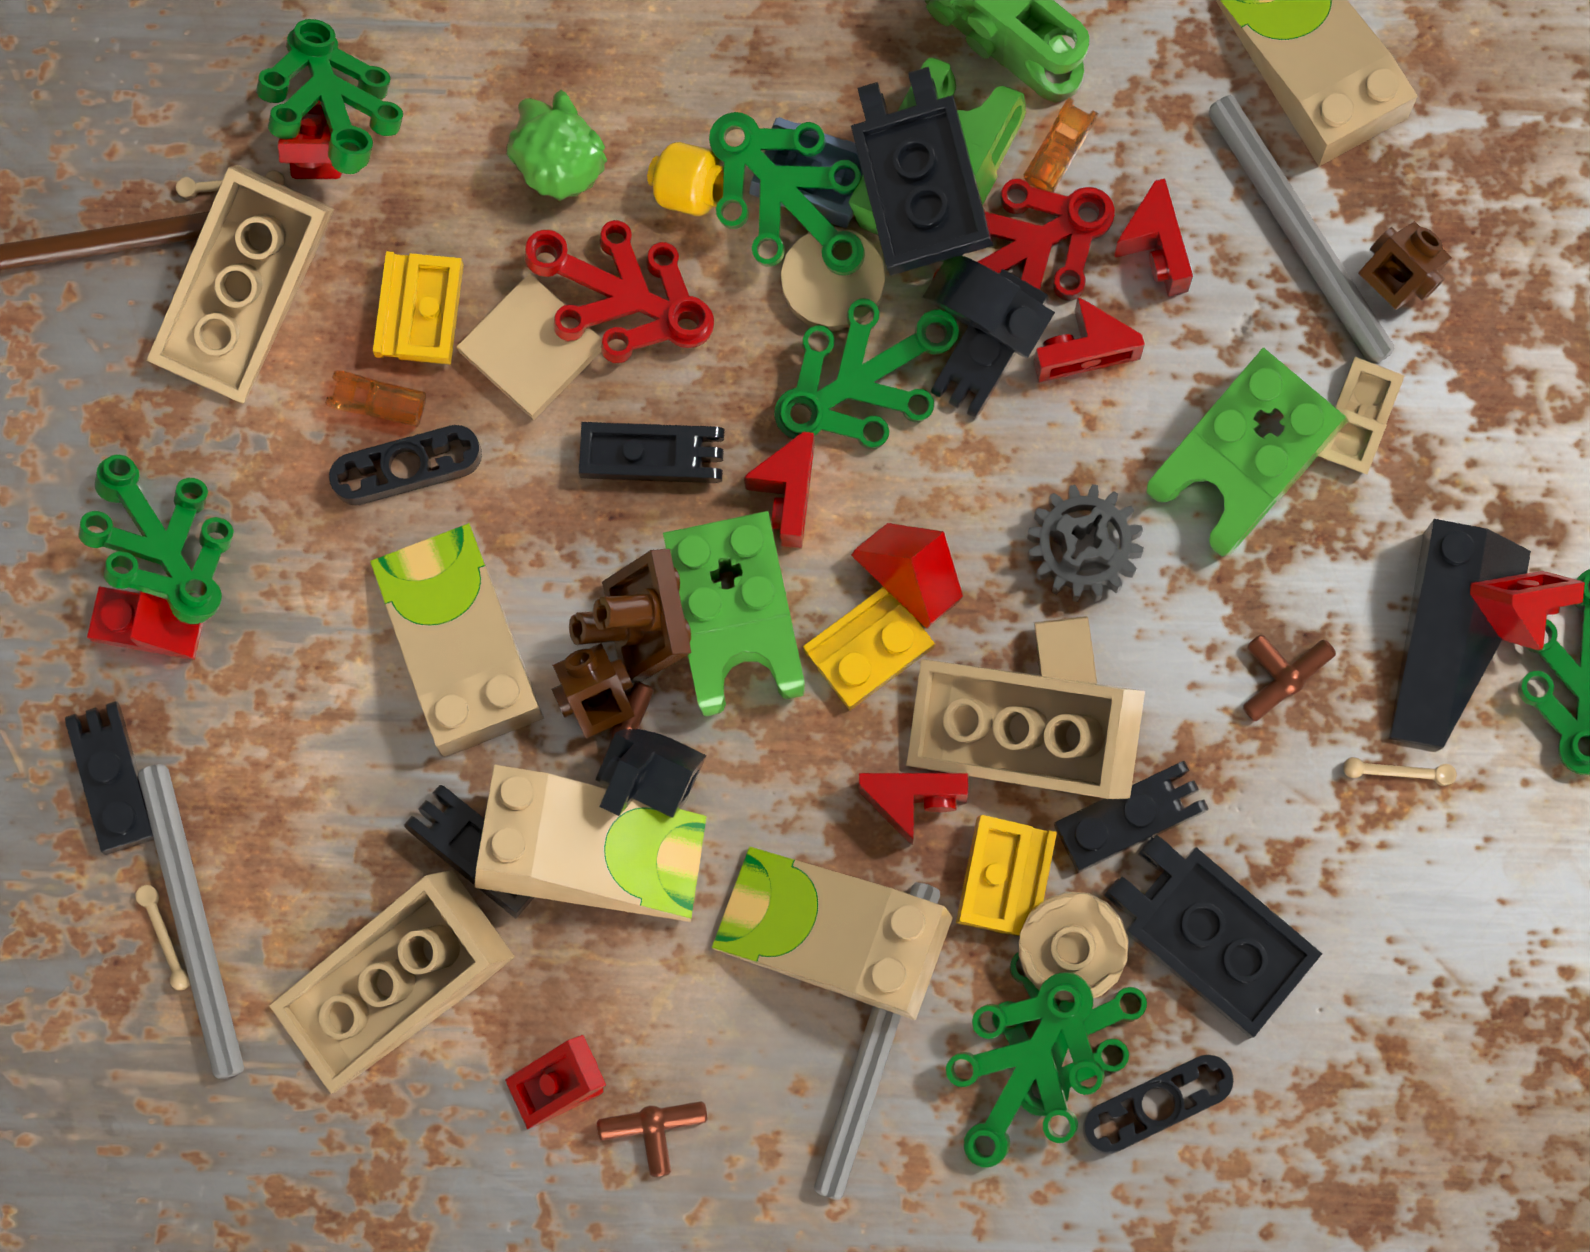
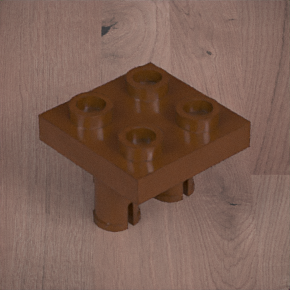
(639, 615)

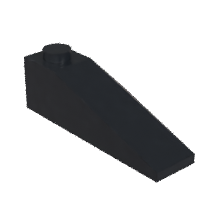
(1446, 630)

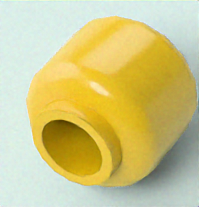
(686, 179)

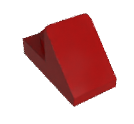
(309, 149)
(1157, 228)
(1101, 345)
(787, 474)
(1521, 603)
(141, 624)
(896, 793)
(556, 1082)

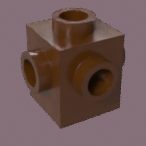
(1406, 264)
(593, 689)

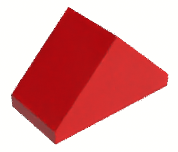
(913, 568)

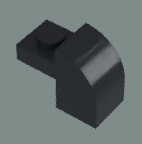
(989, 303)
(649, 770)

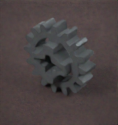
(1102, 555)

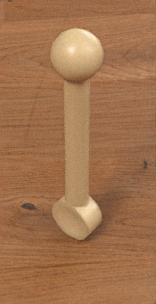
(189, 189)
(1443, 774)
(149, 897)

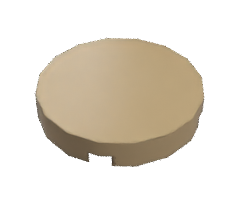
(822, 296)
(1074, 936)

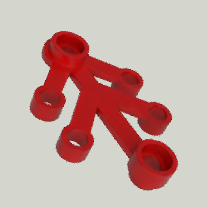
(1035, 242)
(625, 294)

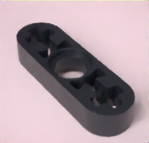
(370, 486)
(1188, 1073)

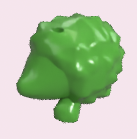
(555, 148)

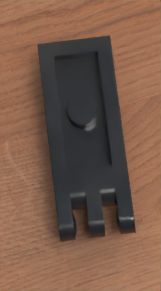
(979, 361)
(649, 452)
(110, 779)
(1123, 823)
(457, 840)

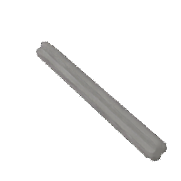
(1301, 230)
(190, 921)
(861, 1089)

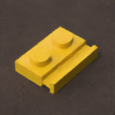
(418, 307)
(868, 647)
(1005, 874)

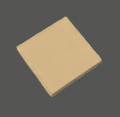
(521, 350)

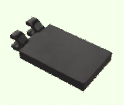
(919, 177)
(1214, 935)

